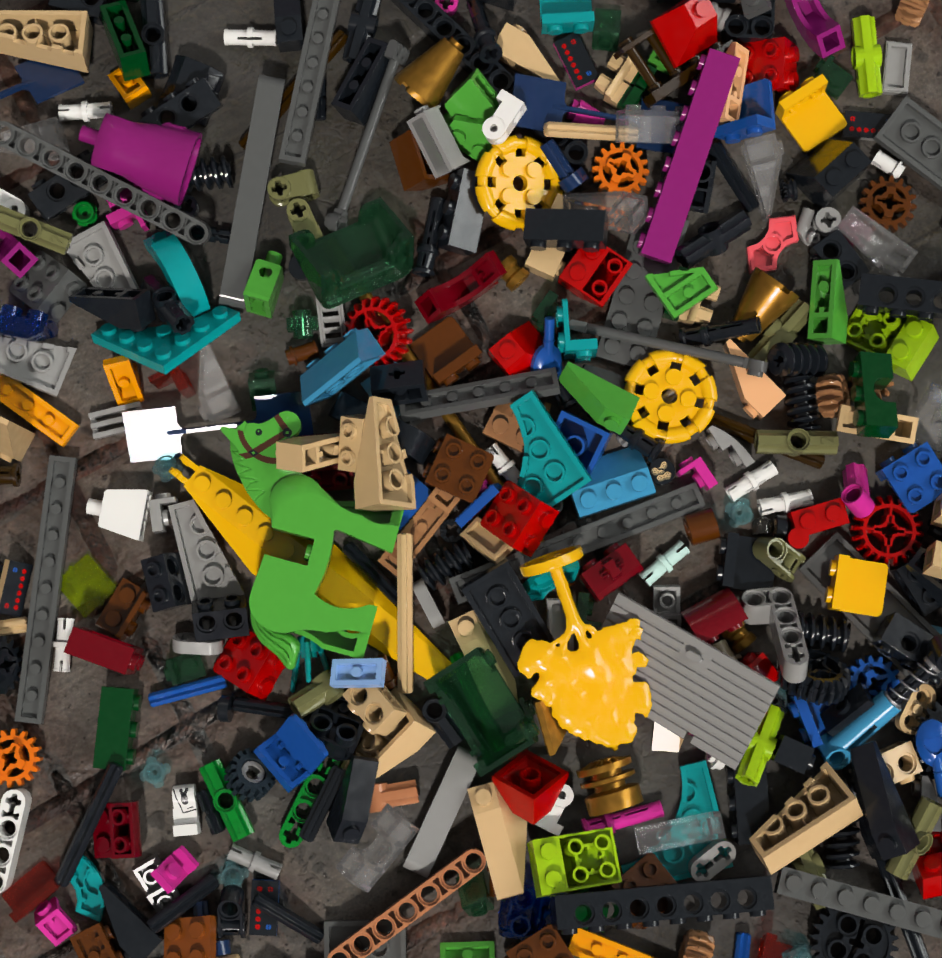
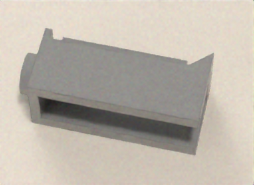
(436, 141)

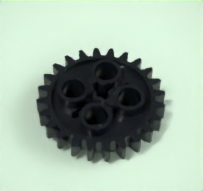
(830, 932)

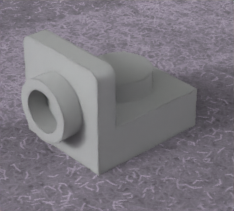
(159, 516)

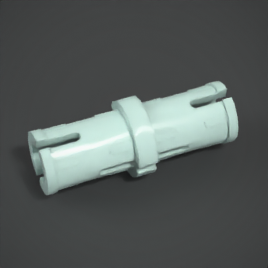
(664, 563)

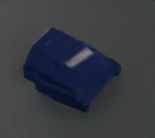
(31, 327)
(524, 914)

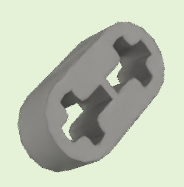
(428, 603)
(186, 644)
(716, 864)

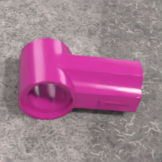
(856, 490)

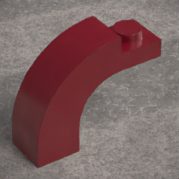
(462, 289)

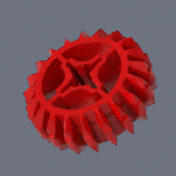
(368, 313)
(887, 542)

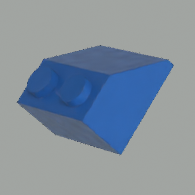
(584, 437)

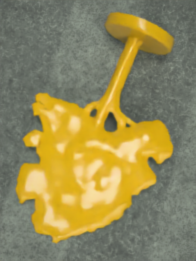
(588, 687)

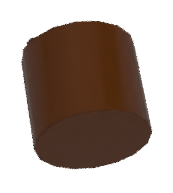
(701, 526)

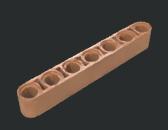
(415, 898)

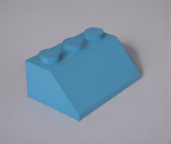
(339, 366)
(616, 481)

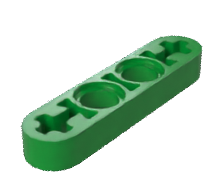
(303, 796)

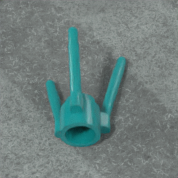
(308, 650)

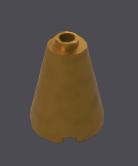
(432, 72)
(765, 299)

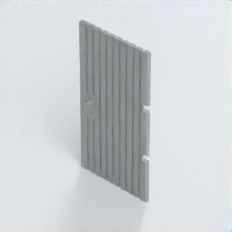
(696, 685)

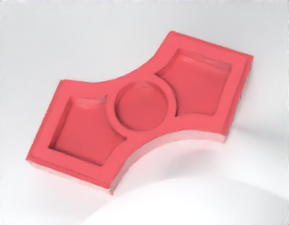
(780, 234)

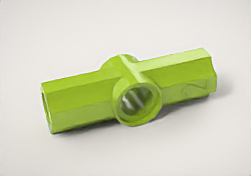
(866, 56)
(760, 748)

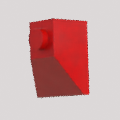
(686, 29)
(516, 349)
(530, 785)

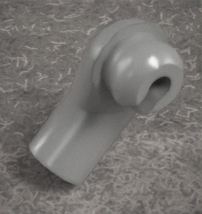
(804, 228)

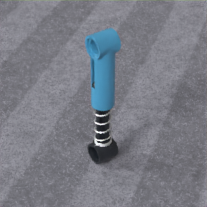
(887, 705)

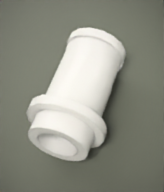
(888, 164)

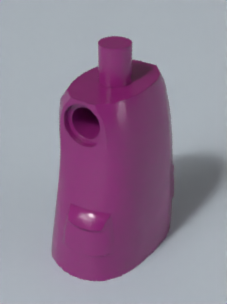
(146, 154)

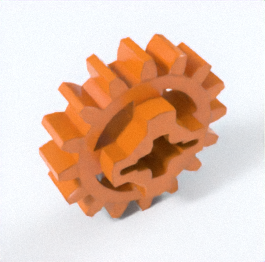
(612, 165)
(23, 762)

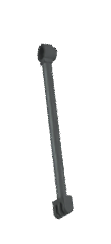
(397, 56)
(754, 366)

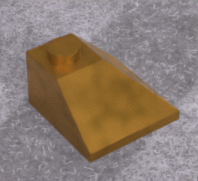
(551, 731)

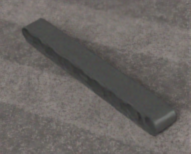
(115, 185)
(252, 190)

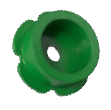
(82, 207)

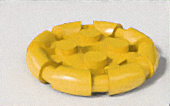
(502, 181)
(685, 393)

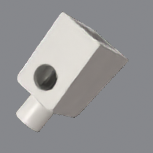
(122, 511)

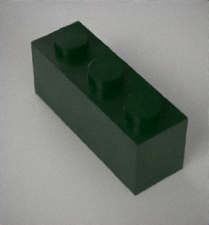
(124, 40)
(117, 727)

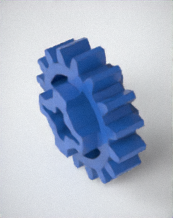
(866, 674)

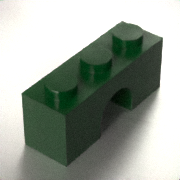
(871, 414)

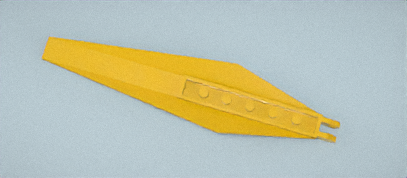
(344, 585)

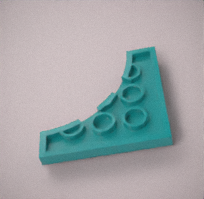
(160, 346)
(549, 463)
(695, 798)

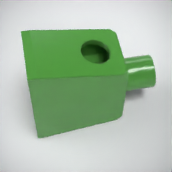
(472, 99)
(264, 285)

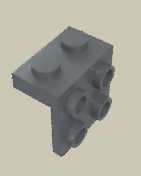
(47, 286)

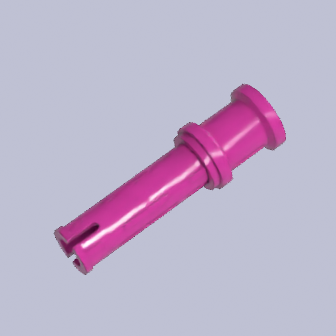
(625, 818)

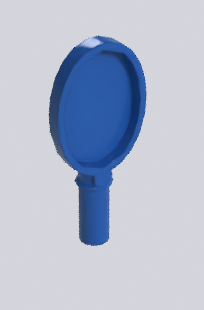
(547, 354)
(929, 747)

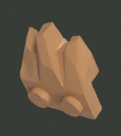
(505, 428)

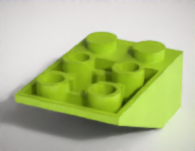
(904, 338)
(574, 862)

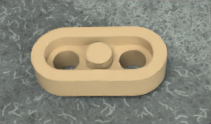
(914, 708)

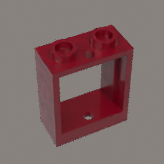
(104, 651)

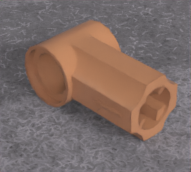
(394, 794)

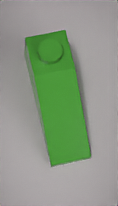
(827, 304)
(600, 399)

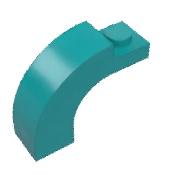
(178, 271)

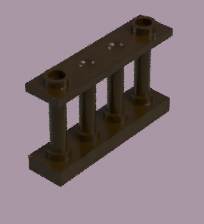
(677, 75)

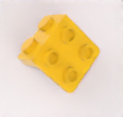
(810, 114)
(856, 586)

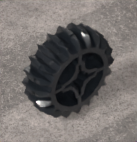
(825, 680)

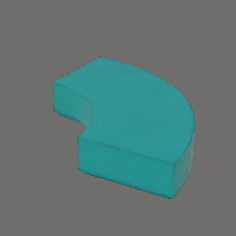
(540, 585)
(87, 883)

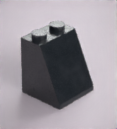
(829, 171)

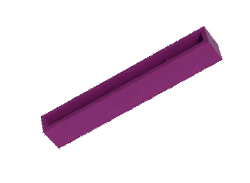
(689, 156)

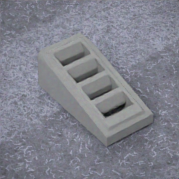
(326, 343)

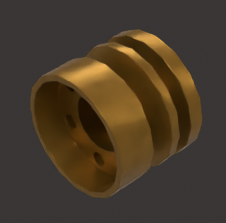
(609, 785)

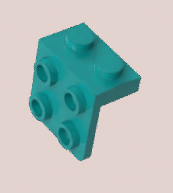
(566, 16)
(579, 349)

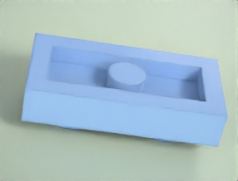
(358, 673)

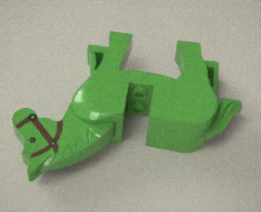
(286, 591)

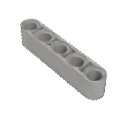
(441, 813)

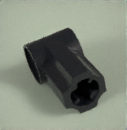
(443, 723)

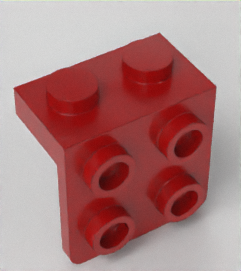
(773, 60)
(519, 518)
(249, 665)

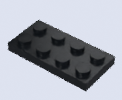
(505, 612)

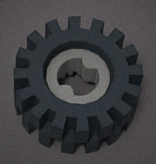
(243, 785)

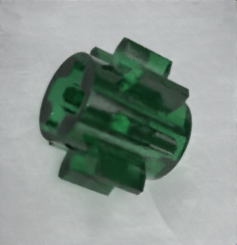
(302, 324)

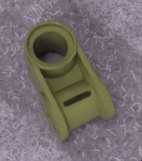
(295, 185)
(306, 222)
(782, 559)

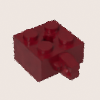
(611, 571)

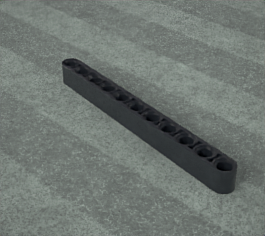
(495, 71)

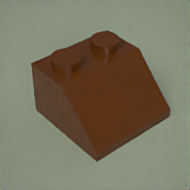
(412, 165)

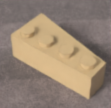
(806, 820)

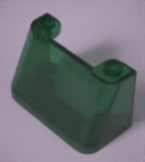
(355, 257)
(484, 710)

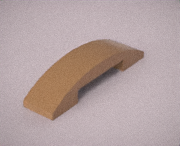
(423, 525)

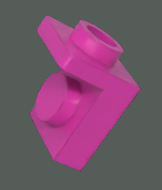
(123, 219)
(701, 475)
(174, 869)
(54, 921)

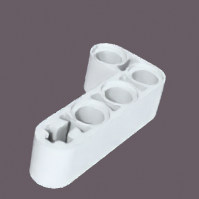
(12, 842)

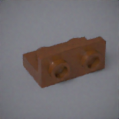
(124, 609)
(96, 942)

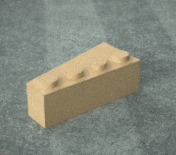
(48, 37)

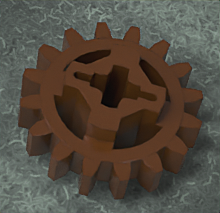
(889, 193)

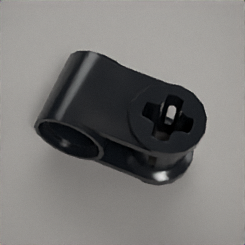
(232, 916)

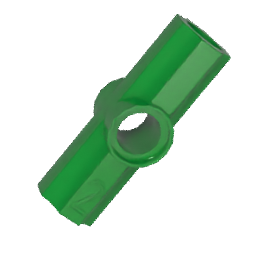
(234, 817)

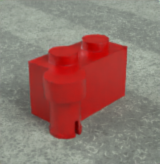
(815, 520)

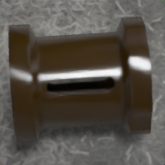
(10, 475)

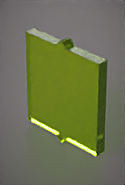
(87, 585)

